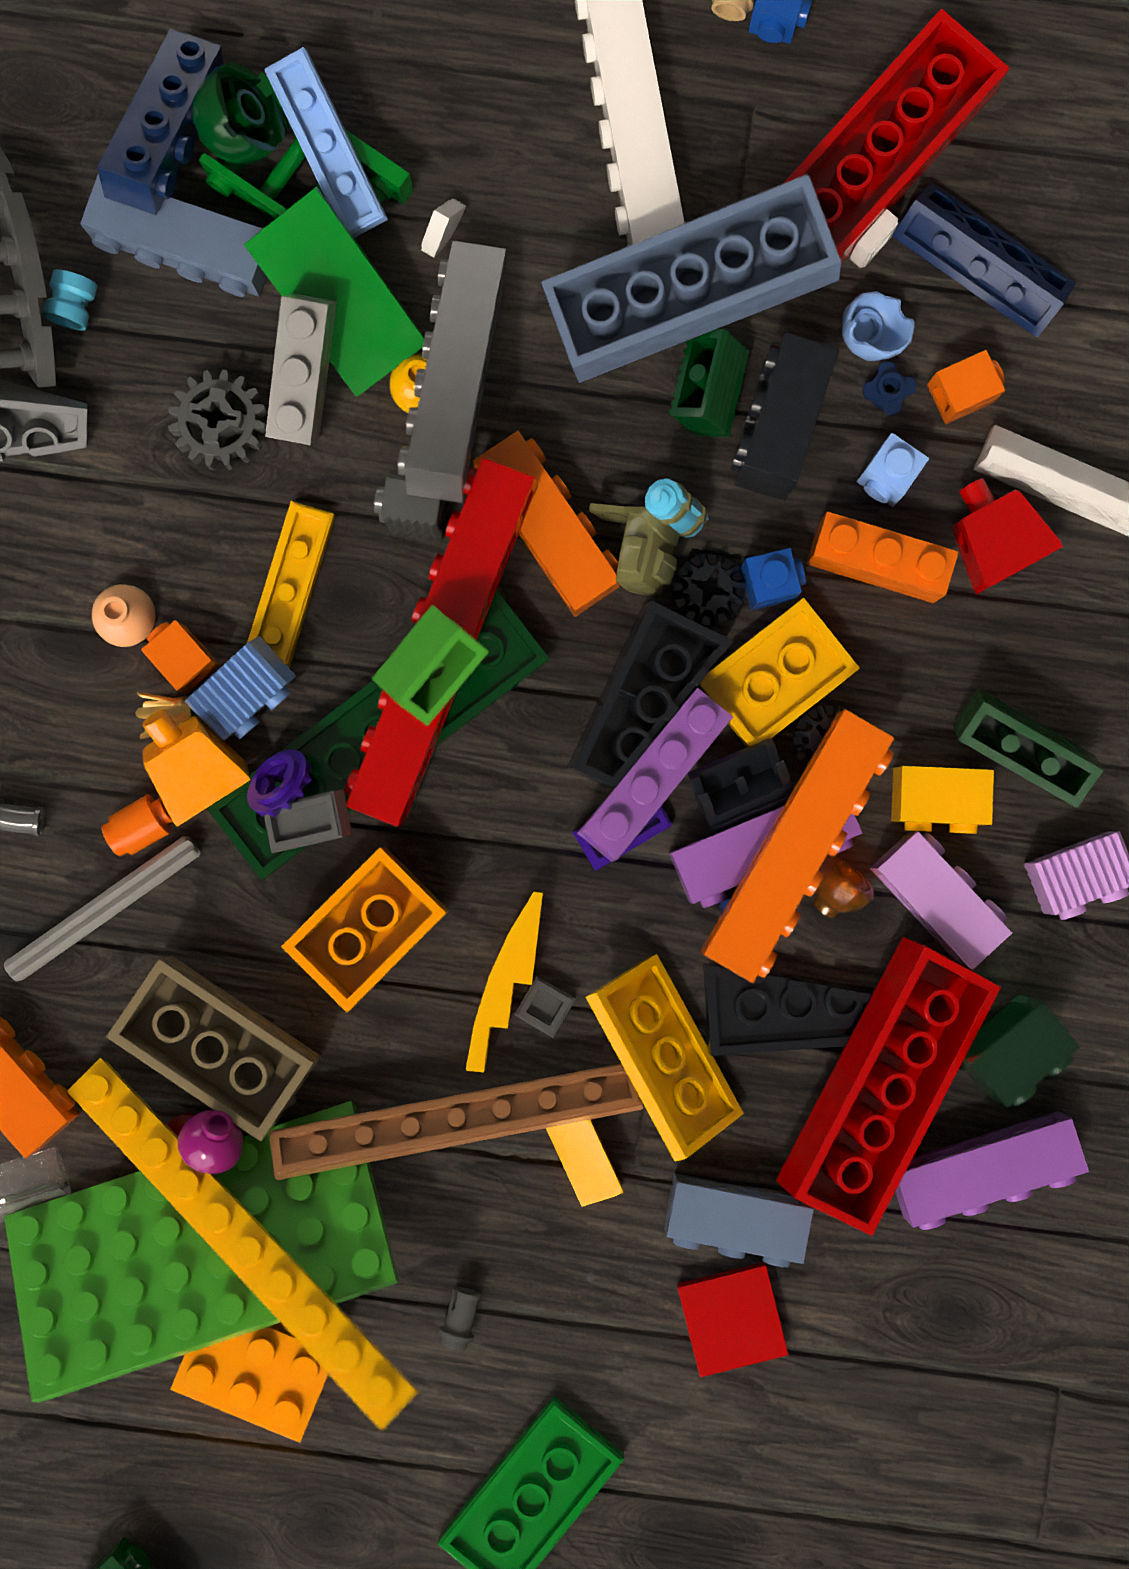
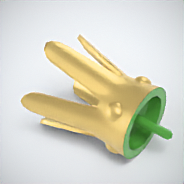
(176, 707)

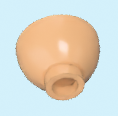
(123, 615)

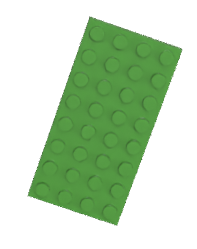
(128, 1283)

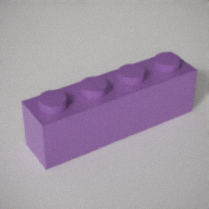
(655, 775)
(723, 858)
(990, 1169)

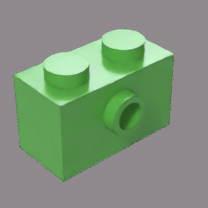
(429, 665)

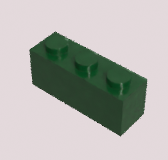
(1028, 748)

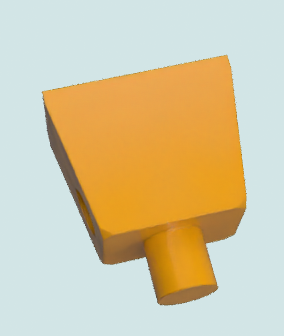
(190, 765)

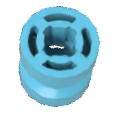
(70, 297)

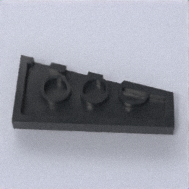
(776, 1013)

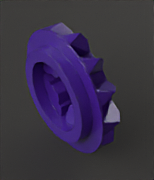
(286, 767)

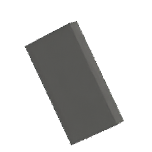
(309, 822)

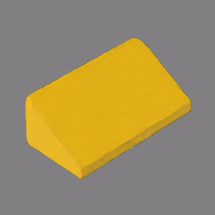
(585, 1161)

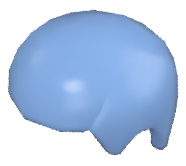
(876, 326)

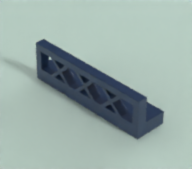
(984, 259)

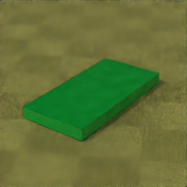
(317, 257)
(532, 1493)

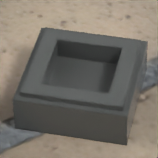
(545, 1006)

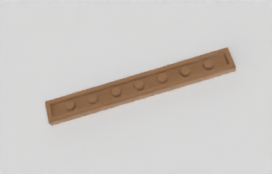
(452, 1121)

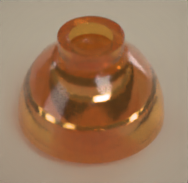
(841, 888)

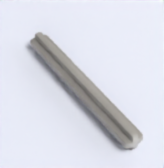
(101, 908)

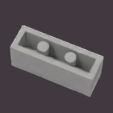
(300, 368)

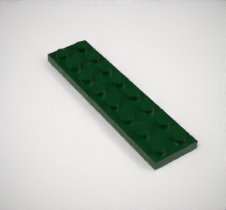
(336, 740)

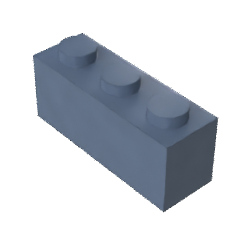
(737, 1220)

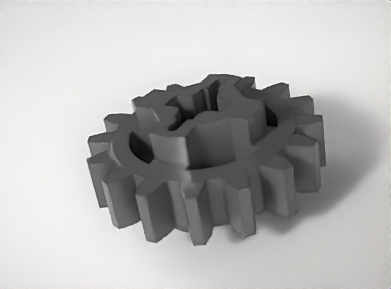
(219, 401)

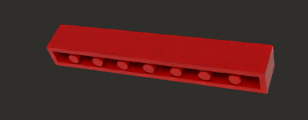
(463, 592)

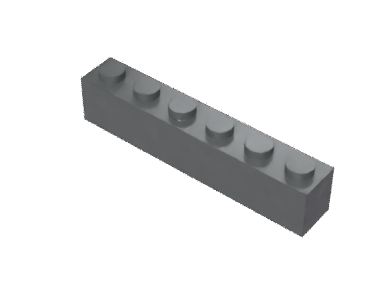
(455, 372)

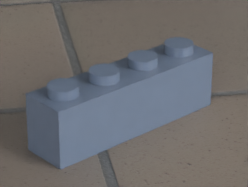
(178, 236)

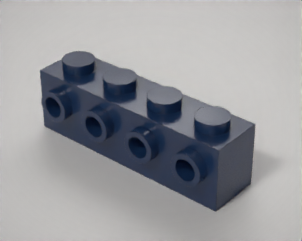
(158, 125)

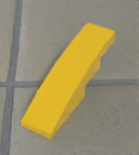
(512, 966)

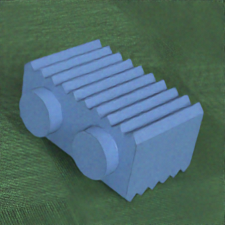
(241, 689)

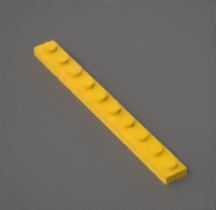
(245, 1246)

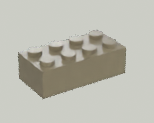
(213, 1046)

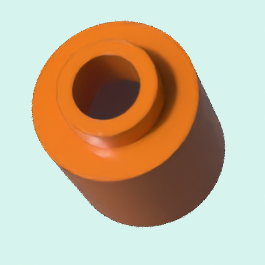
(137, 826)

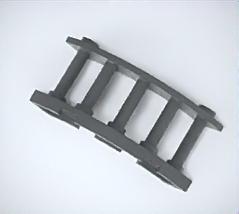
(20, 252)

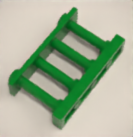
(384, 175)

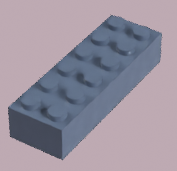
(693, 279)

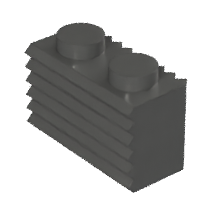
(409, 513)

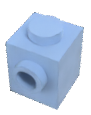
(892, 470)

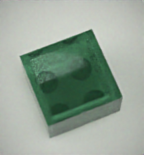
(1018, 1051)

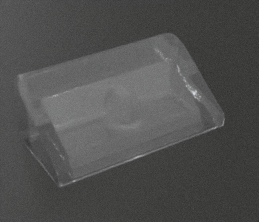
(32, 1181)

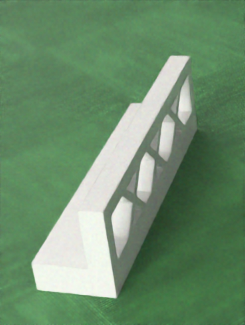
(1055, 478)

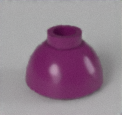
(210, 1142)

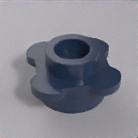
(889, 401)

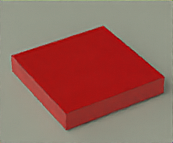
(732, 1319)

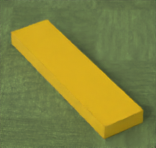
(292, 578)

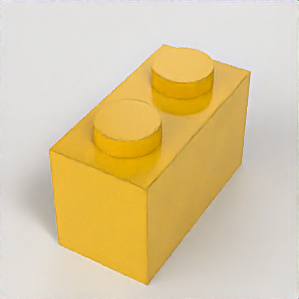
(942, 797)

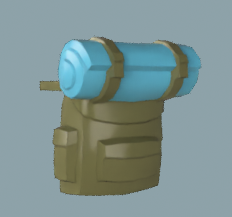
(652, 535)

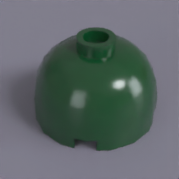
(236, 116)

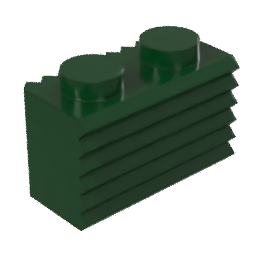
(709, 383)

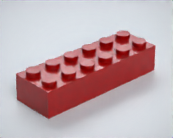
(900, 127)
(887, 1086)

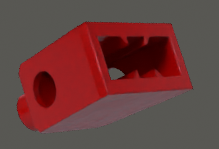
(1000, 535)

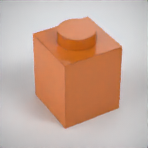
(967, 386)
(179, 656)

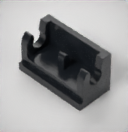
(741, 786)

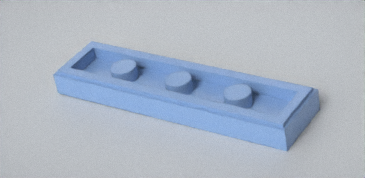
(325, 142)

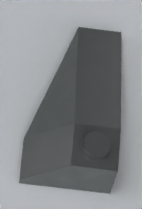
(39, 422)

